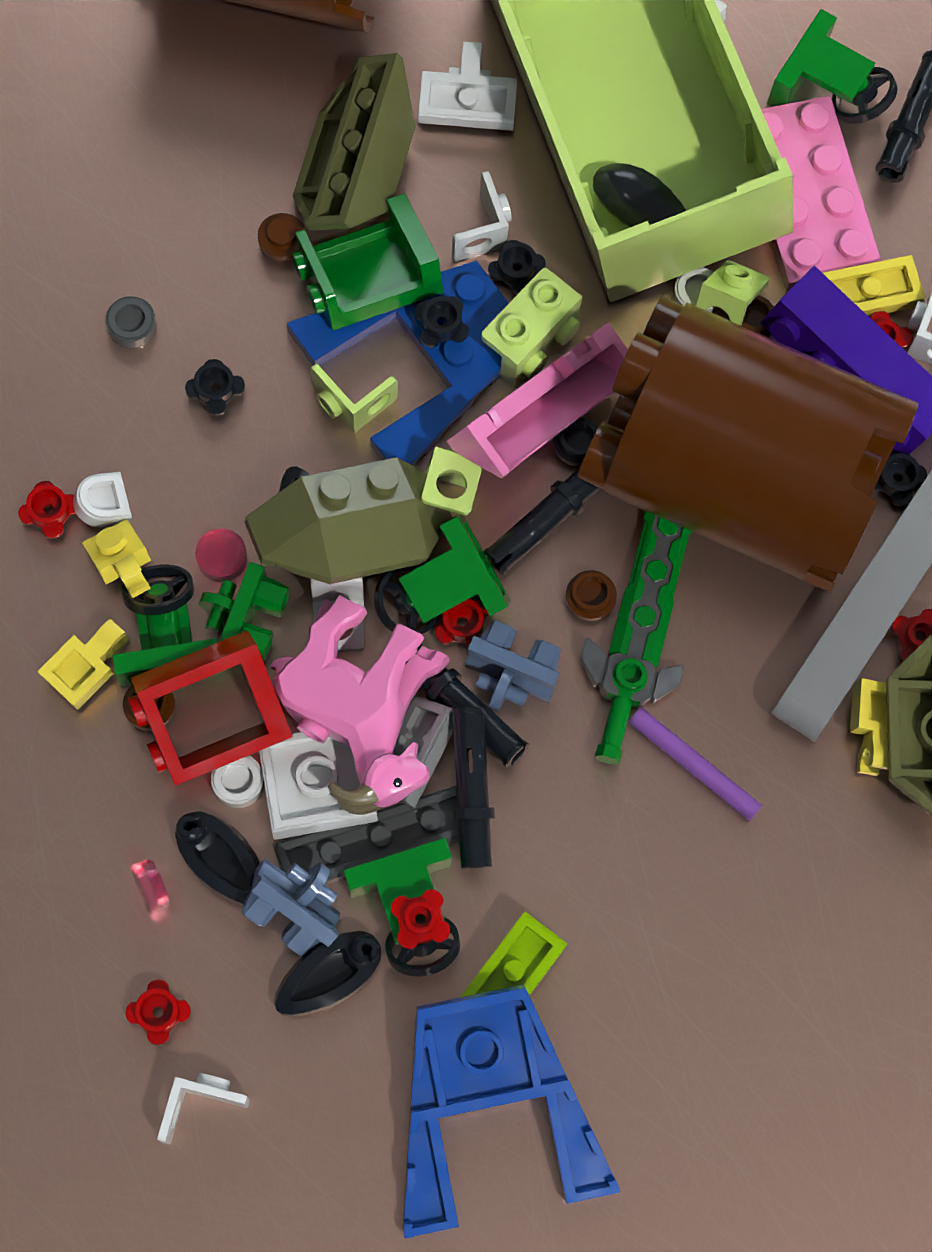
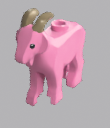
(357, 705)

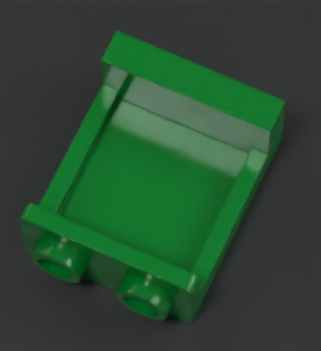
(370, 268)

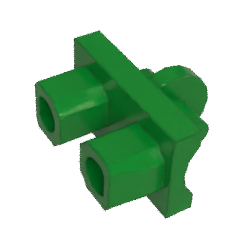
(254, 594)

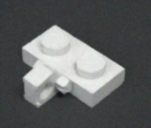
(468, 95)

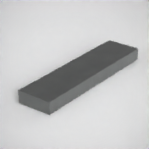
(397, 830)

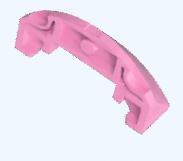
(543, 405)

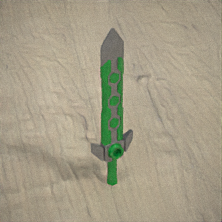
(639, 634)

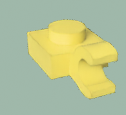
(119, 554)
(79, 668)
(870, 720)

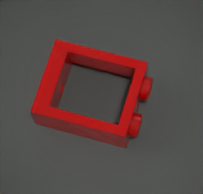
(174, 675)

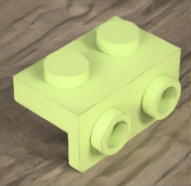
(532, 325)

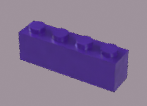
(832, 328)

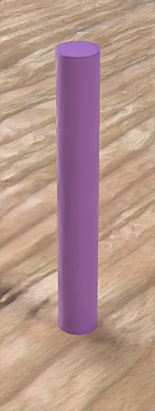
(695, 763)

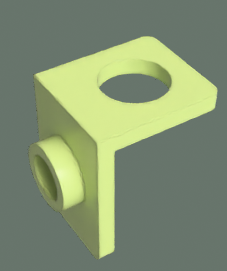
(732, 289)
(336, 403)
(454, 469)

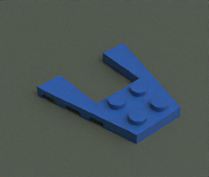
(462, 366)
(479, 1057)

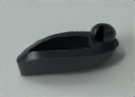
(634, 194)
(217, 855)
(328, 974)

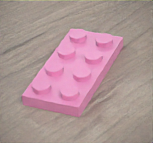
(827, 203)

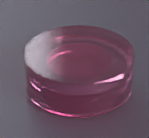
(221, 555)
(150, 886)

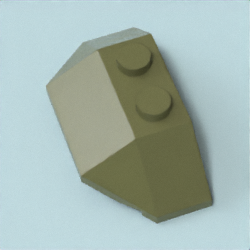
(357, 146)
(348, 522)
(911, 726)

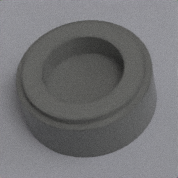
(131, 322)

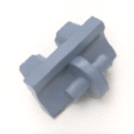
(508, 673)
(298, 897)

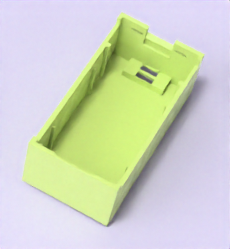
(657, 93)

